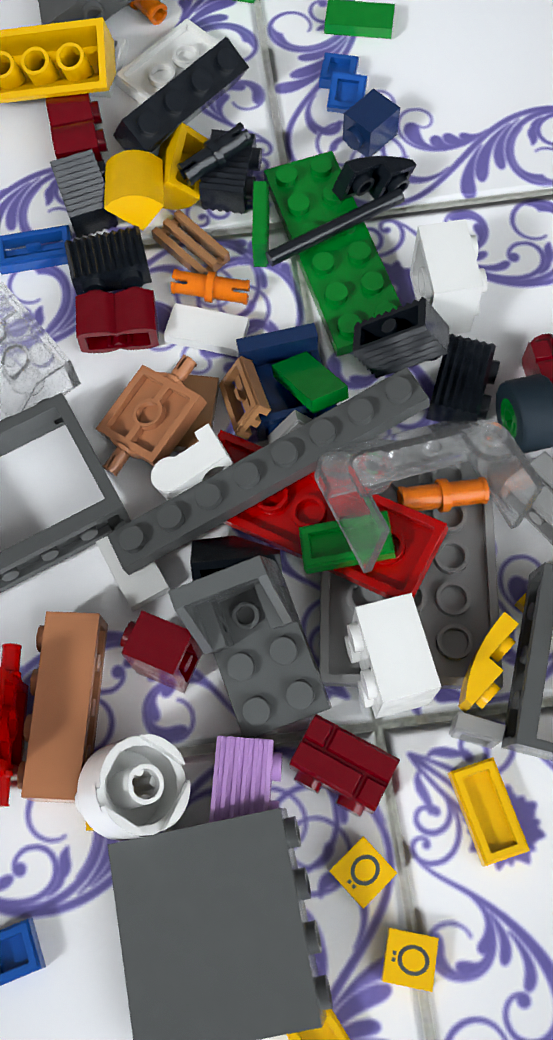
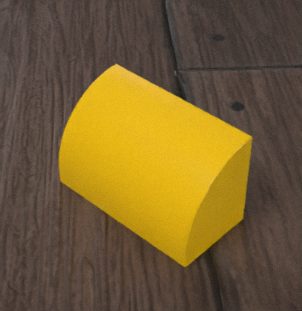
(176, 149)
(134, 186)

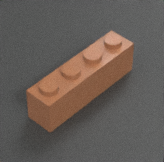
(64, 706)

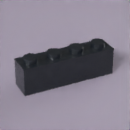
(182, 98)

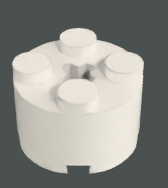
(136, 808)

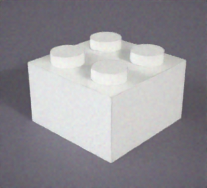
(448, 272)
(392, 656)

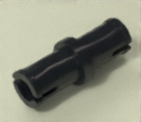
(215, 154)

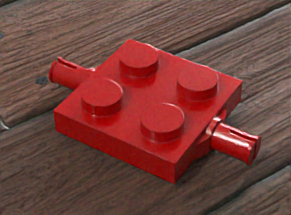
(12, 717)

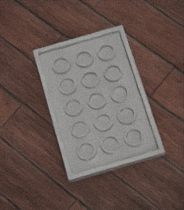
(453, 601)

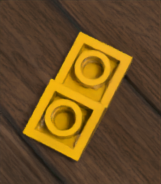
(482, 671)

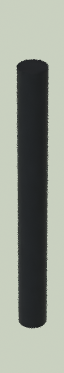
(335, 227)

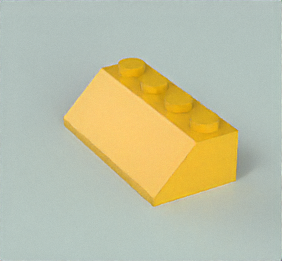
(56, 60)

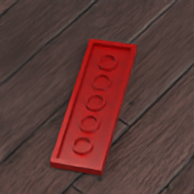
(303, 504)

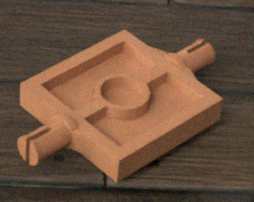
(151, 415)

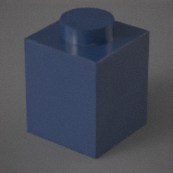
(370, 123)

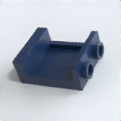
(268, 350)

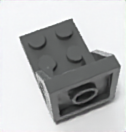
(257, 644)

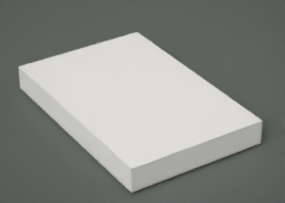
(164, 60)

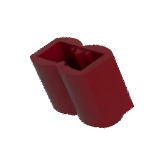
(74, 125)
(116, 320)

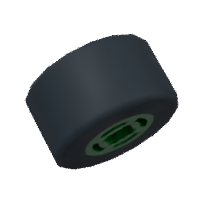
(527, 411)

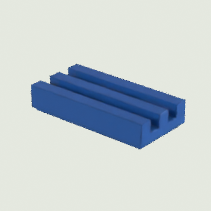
(34, 255)

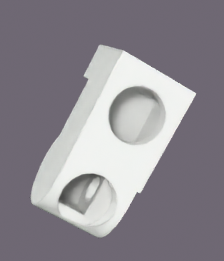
(192, 466)

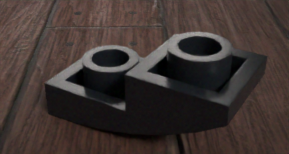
(373, 175)

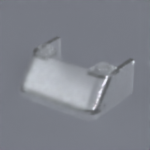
(369, 467)

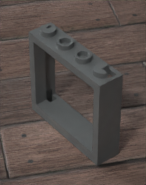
(74, 532)
(531, 668)

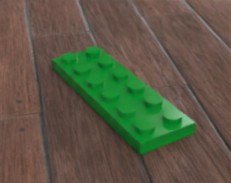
(342, 271)

